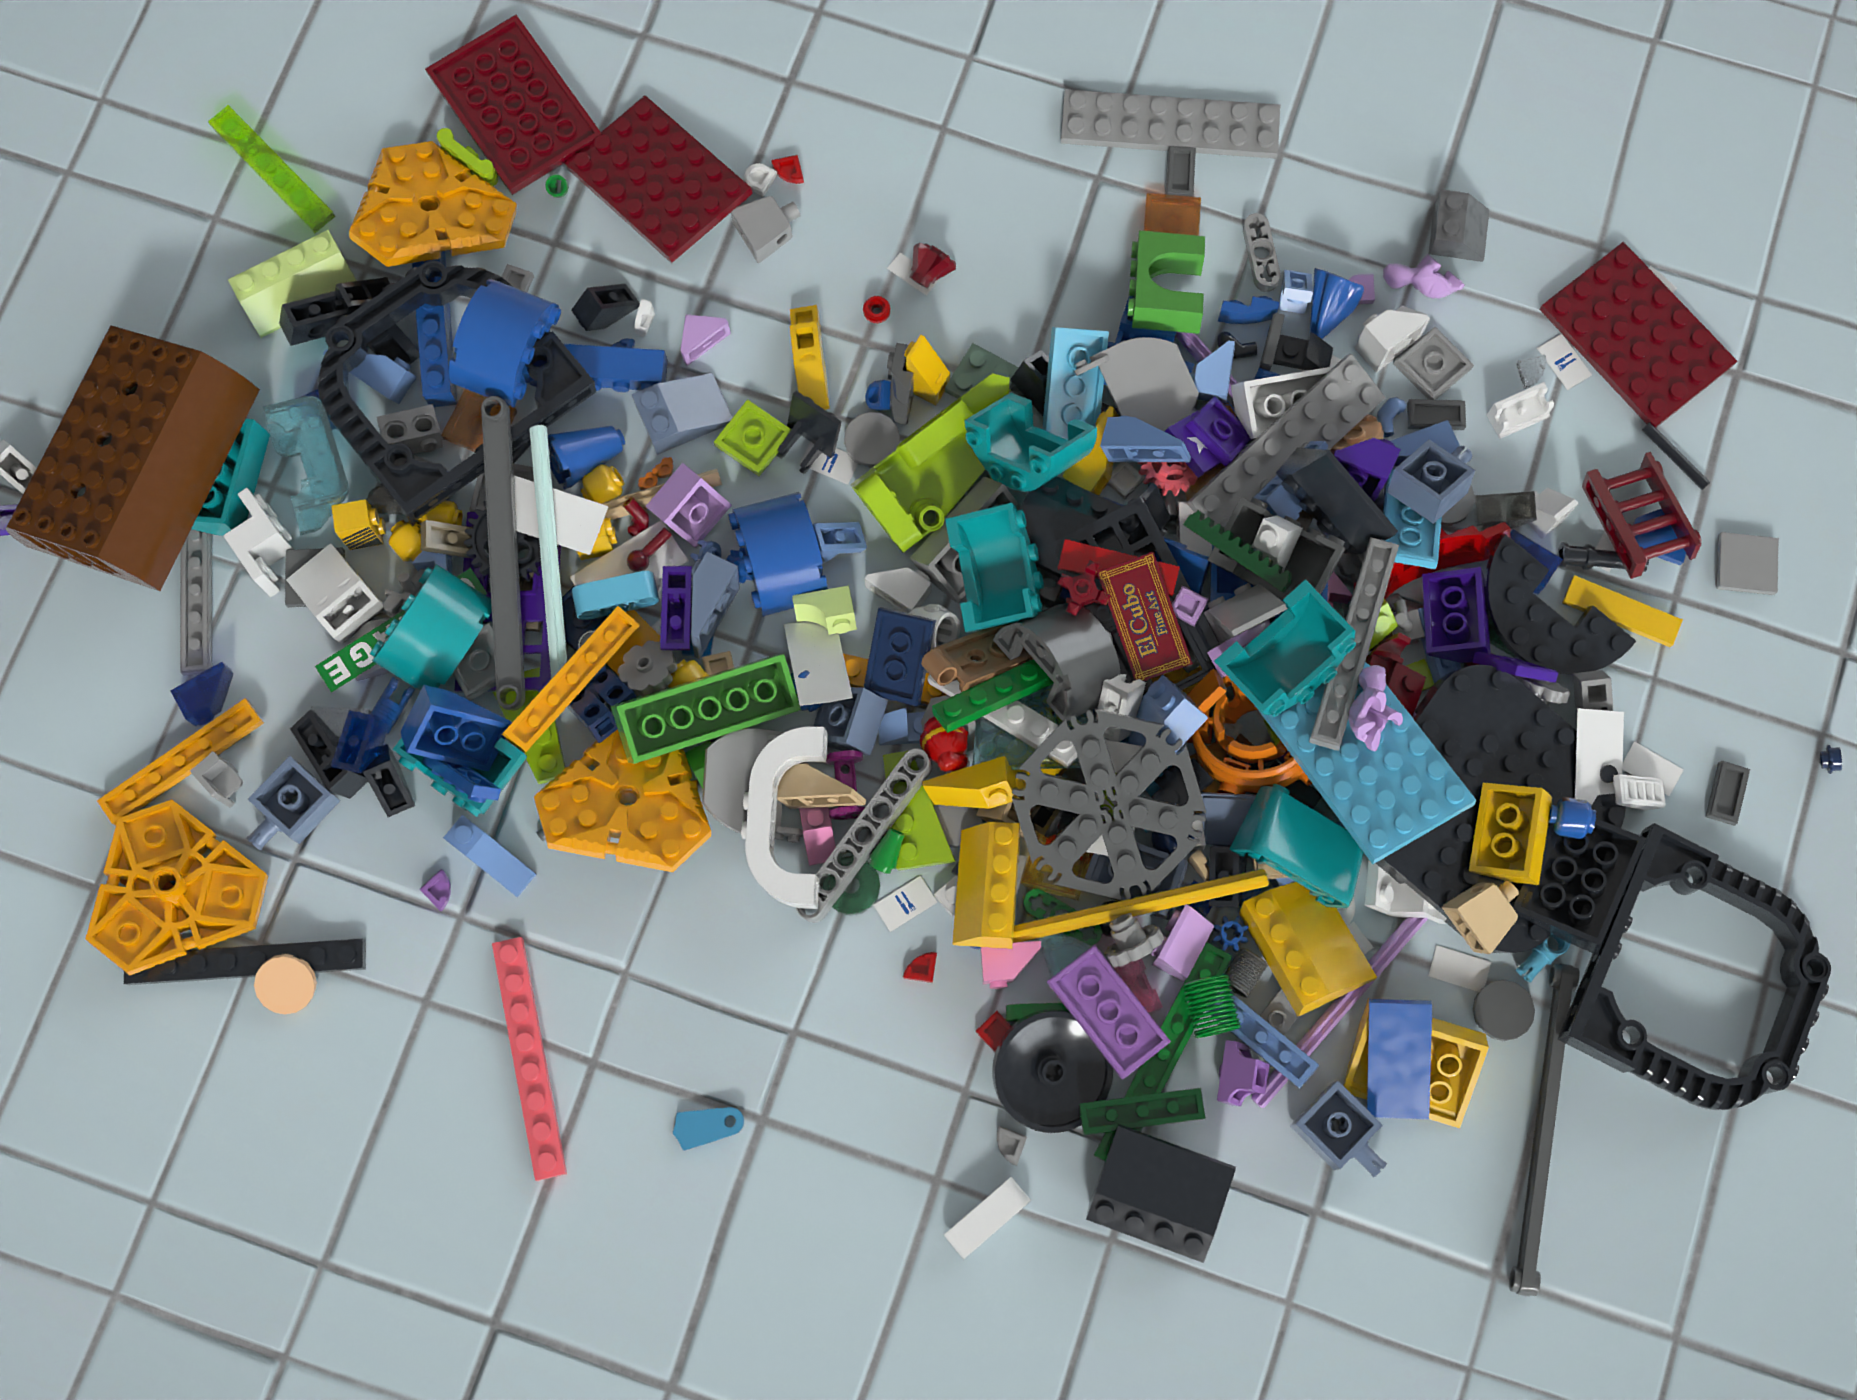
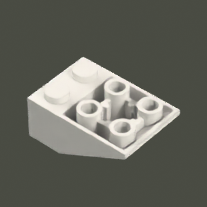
(335, 594)

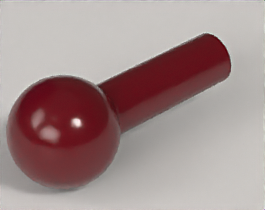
(639, 559)

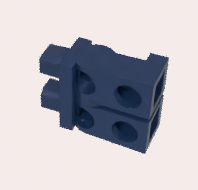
(595, 700)

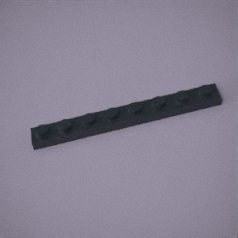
(247, 960)

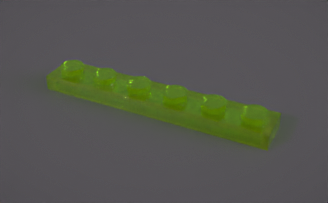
(271, 169)

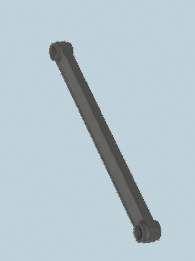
(503, 553)
(1524, 1278)

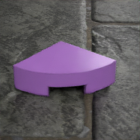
(438, 890)

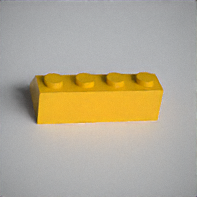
(987, 885)

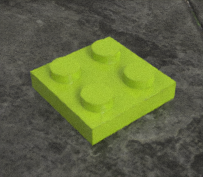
(752, 437)

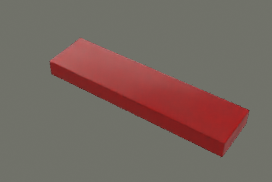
(1077, 555)

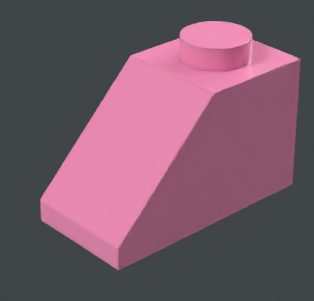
(1004, 964)

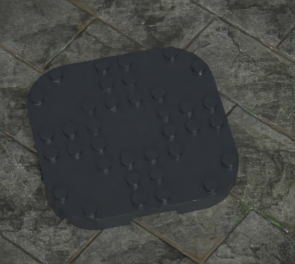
(1493, 734)

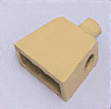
(1483, 914)

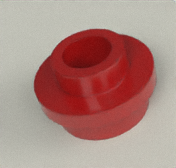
(876, 302)

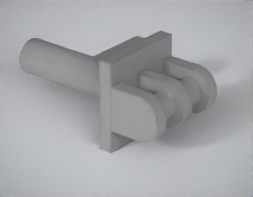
(395, 600)
(1408, 622)

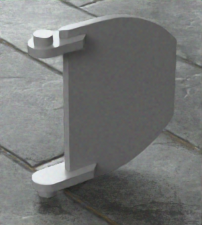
(1146, 380)
(728, 778)

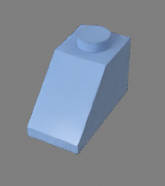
(1214, 374)

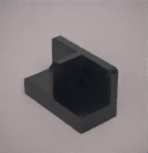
(394, 344)

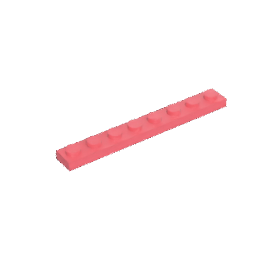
(529, 1059)

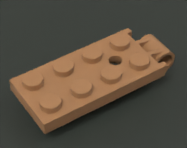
(955, 659)

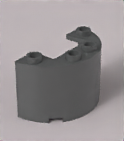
(1311, 558)
(1070, 651)

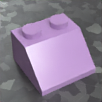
(688, 505)

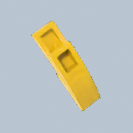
(808, 354)

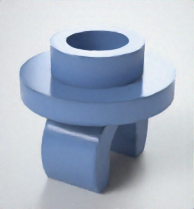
(710, 546)

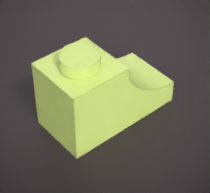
(828, 608)

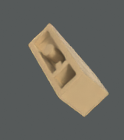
(810, 788)

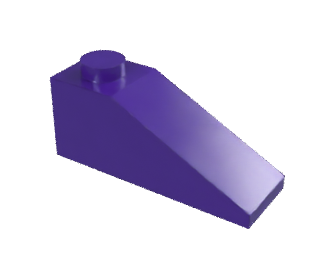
(676, 608)

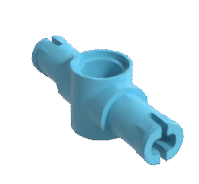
(1540, 957)

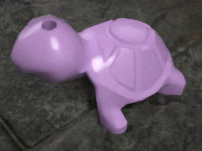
(1423, 278)
(1369, 710)

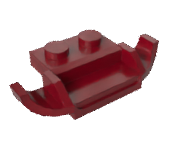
(1401, 680)

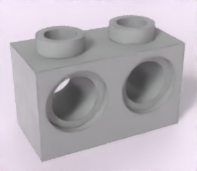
(408, 427)

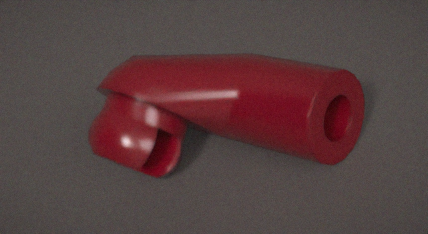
(640, 517)

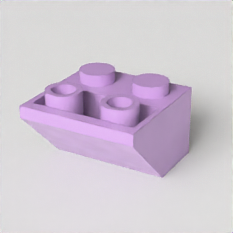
(1183, 944)

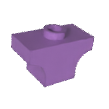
(1240, 1074)

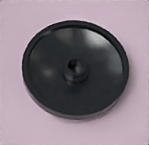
(1047, 1070)

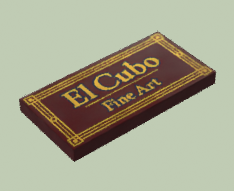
(1145, 617)

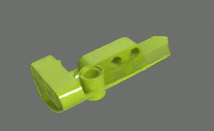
(928, 468)

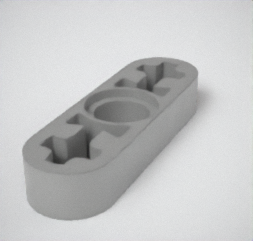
(1265, 240)

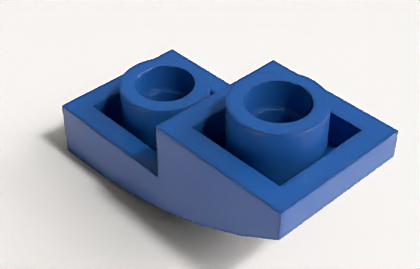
(1260, 310)

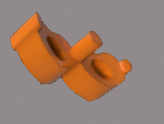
(661, 470)

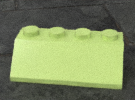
(290, 276)

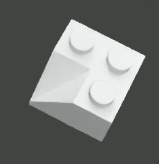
(1390, 335)

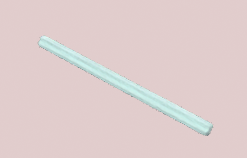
(548, 548)

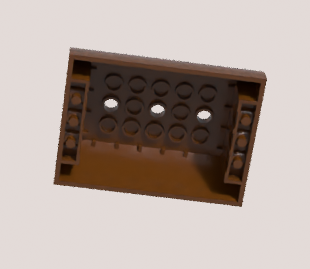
(150, 475)

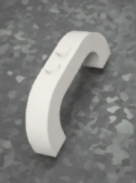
(779, 755)

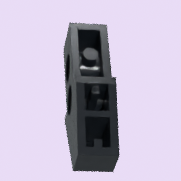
(315, 315)

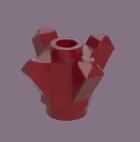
(930, 264)
(1083, 589)

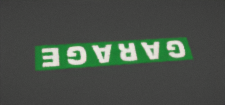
(356, 657)

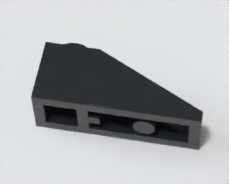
(320, 747)

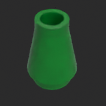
(887, 852)

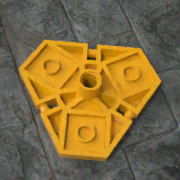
(426, 197)
(587, 808)
(210, 897)

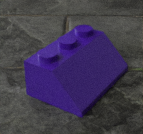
(1369, 463)
(1456, 614)

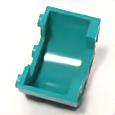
(1018, 451)
(996, 566)
(433, 630)
(1291, 653)
(501, 772)

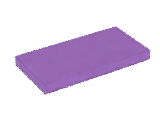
(1108, 1012)

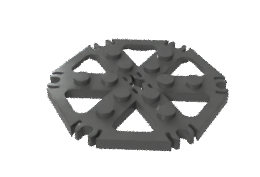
(1128, 784)

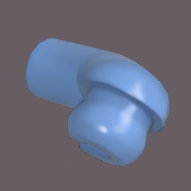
(1387, 412)

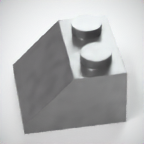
(1459, 226)

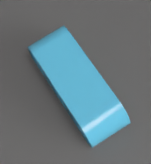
(626, 591)

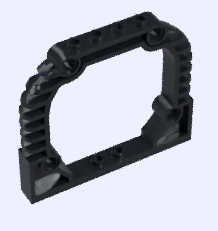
(418, 484)
(1597, 1024)

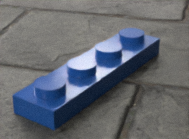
(464, 779)

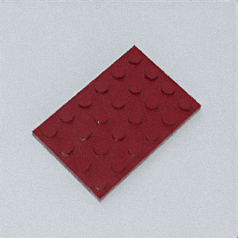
(513, 104)
(659, 178)
(1638, 335)

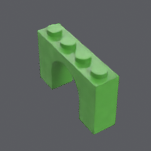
(1154, 305)

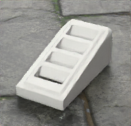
(1639, 792)

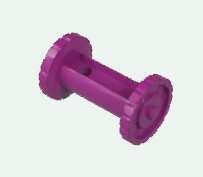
(848, 759)

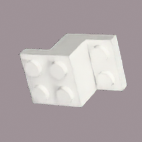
(259, 541)
(1396, 899)

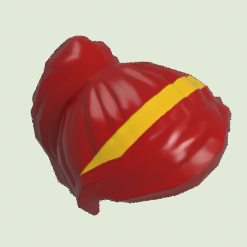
(945, 748)

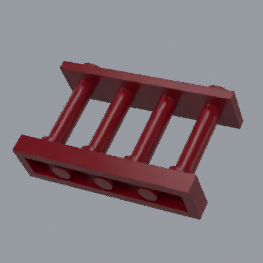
(1623, 534)

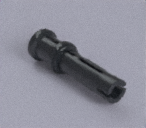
(1588, 557)

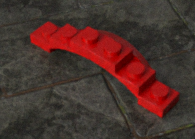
(1454, 549)

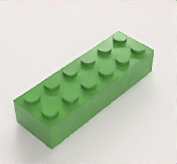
(705, 708)

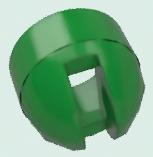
(552, 186)

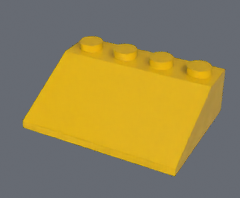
(1305, 946)
(1455, 1067)

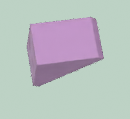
(701, 334)

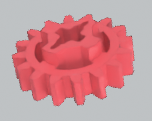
(1168, 477)

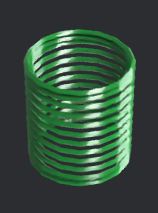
(1206, 984)

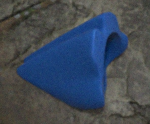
(1332, 301)

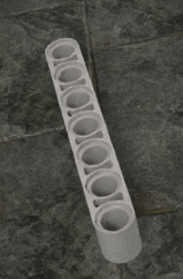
(868, 820)

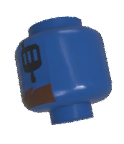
(1572, 817)

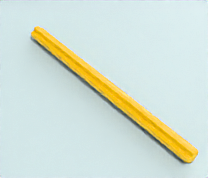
(1141, 905)

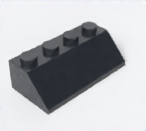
(1334, 499)

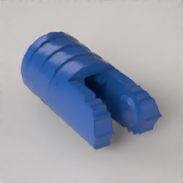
(387, 709)

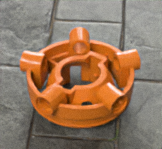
(1234, 775)

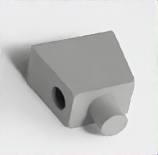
(764, 225)

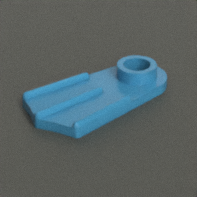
(705, 1126)

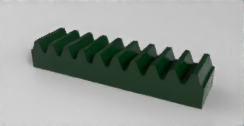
(1235, 549)
(1142, 1111)

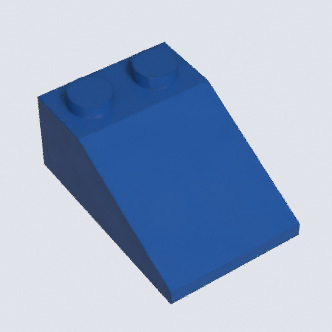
(452, 729)

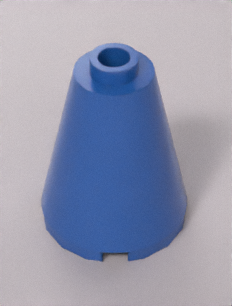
(580, 451)

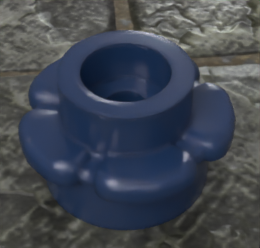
(1831, 759)

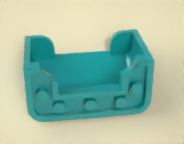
(1301, 846)

